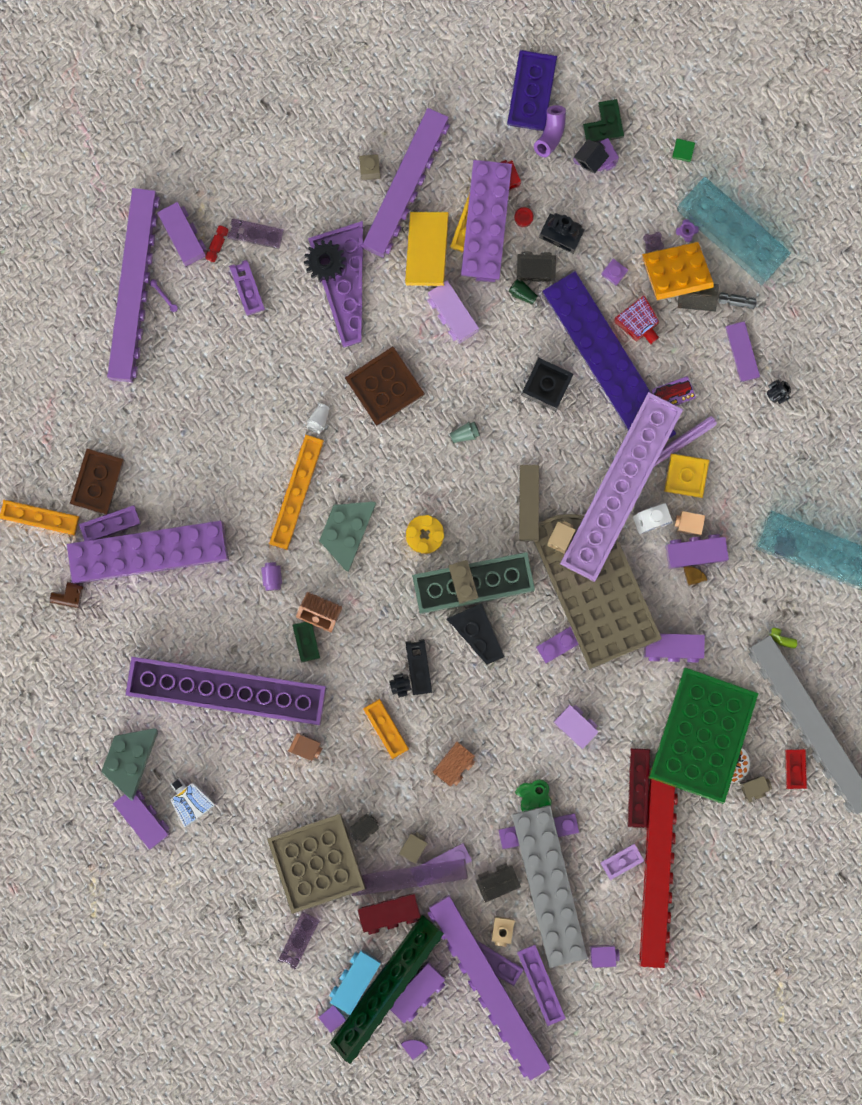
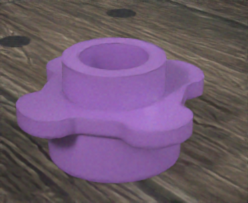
(686, 224)

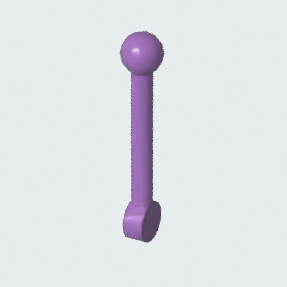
(173, 307)

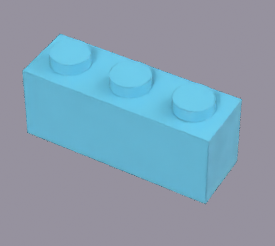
(354, 981)

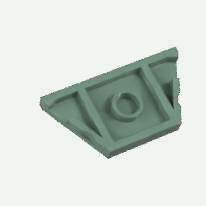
(345, 530)
(128, 760)

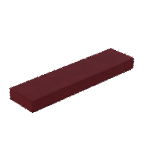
(638, 788)

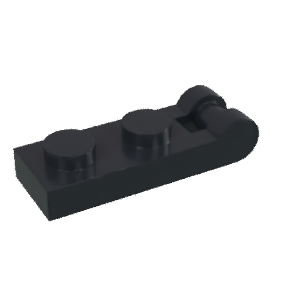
(418, 668)

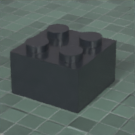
(547, 384)

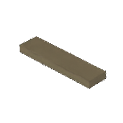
(529, 503)

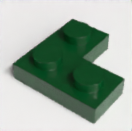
(610, 123)

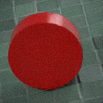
(523, 217)

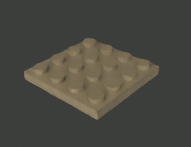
(316, 863)

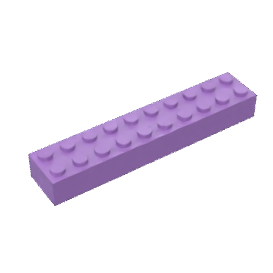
(226, 691)

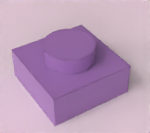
(614, 272)

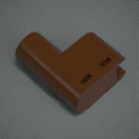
(71, 597)

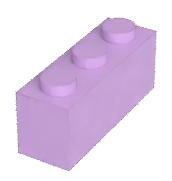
(452, 312)

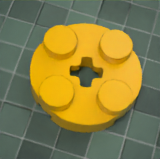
(435, 536)

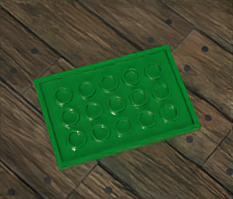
(703, 735)

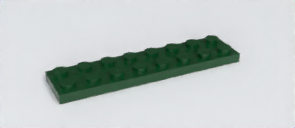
(386, 989)

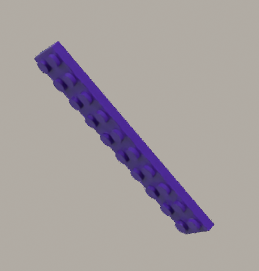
(598, 346)

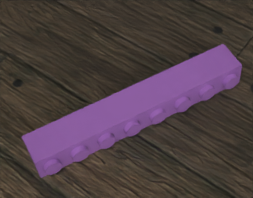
(406, 182)

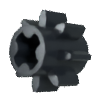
(779, 391)
(400, 685)

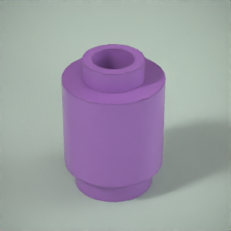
(271, 576)

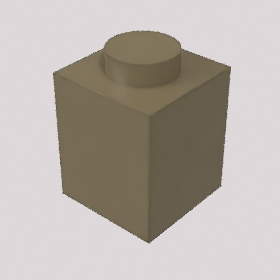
(369, 167)
(413, 847)

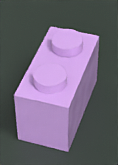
(576, 726)

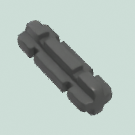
(737, 300)

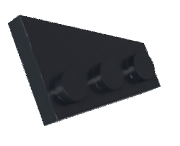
(478, 632)

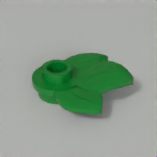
(531, 798)

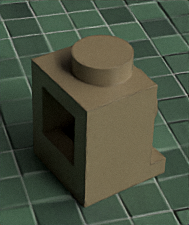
(755, 788)

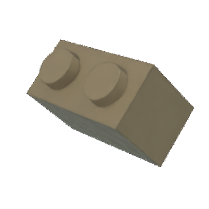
(463, 582)

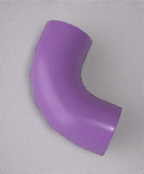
(553, 131)

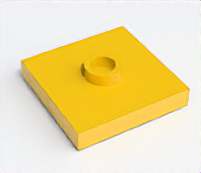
(686, 475)

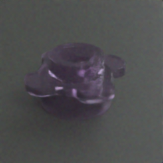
(648, 242)

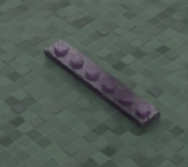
(414, 877)

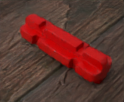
(216, 243)

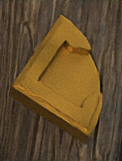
(694, 575)

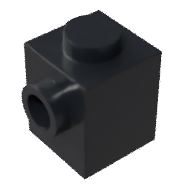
(591, 156)

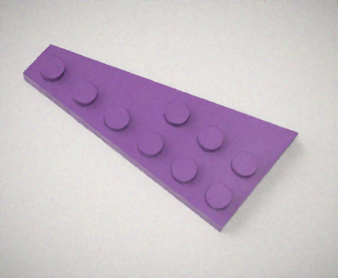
(346, 292)

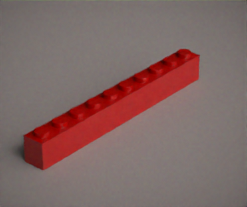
(658, 875)

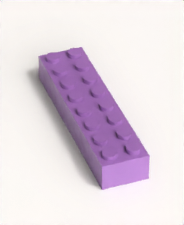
(147, 552)

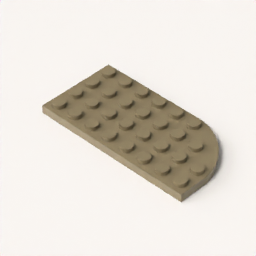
(605, 614)

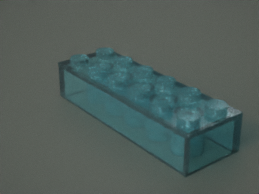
(733, 231)
(811, 549)

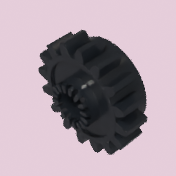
(327, 271)

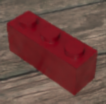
(389, 913)

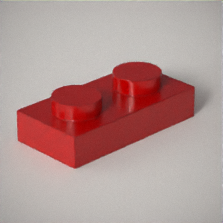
(795, 769)

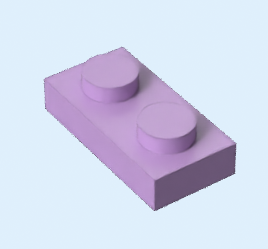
(622, 861)

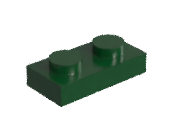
(306, 641)

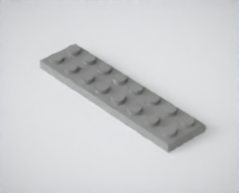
(549, 886)

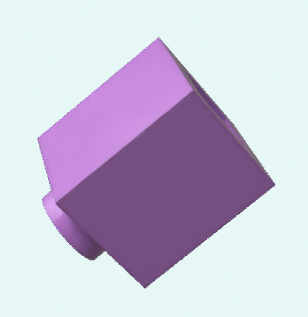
(604, 956)

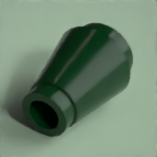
(522, 292)

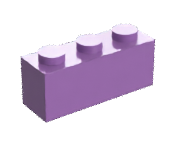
(182, 233)
(696, 551)
(676, 647)
(142, 819)
(418, 992)

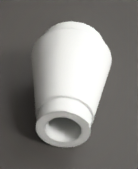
(318, 419)

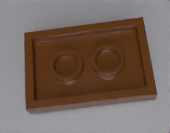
(97, 481)

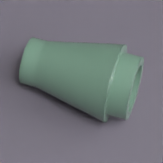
(465, 433)

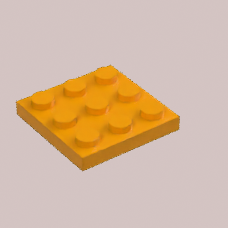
(677, 270)

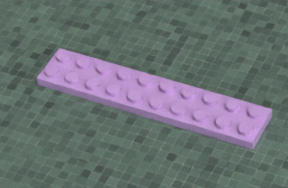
(621, 487)

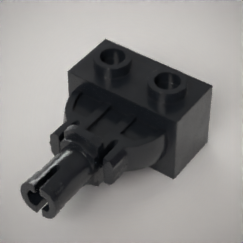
(562, 232)

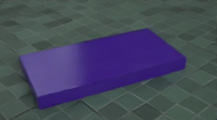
(532, 90)

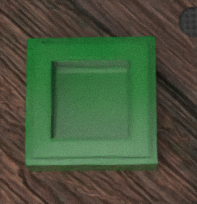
(683, 150)

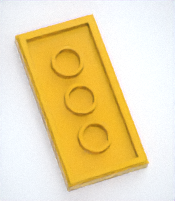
(427, 249)

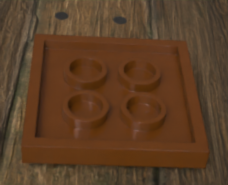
(384, 386)

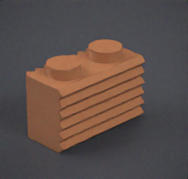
(319, 612)
(454, 764)

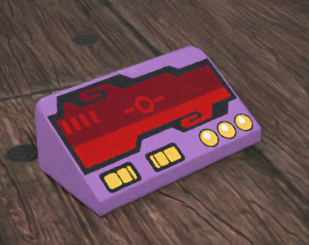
(676, 391)

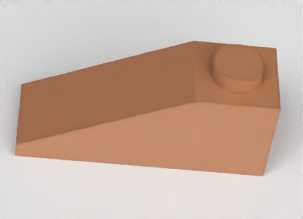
(305, 747)

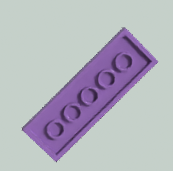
(486, 219)

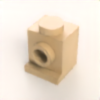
(502, 923)

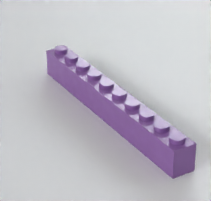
(132, 285)
(489, 988)

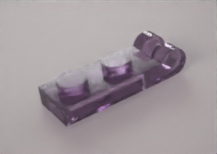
(256, 233)
(299, 939)

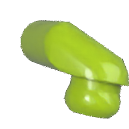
(781, 640)

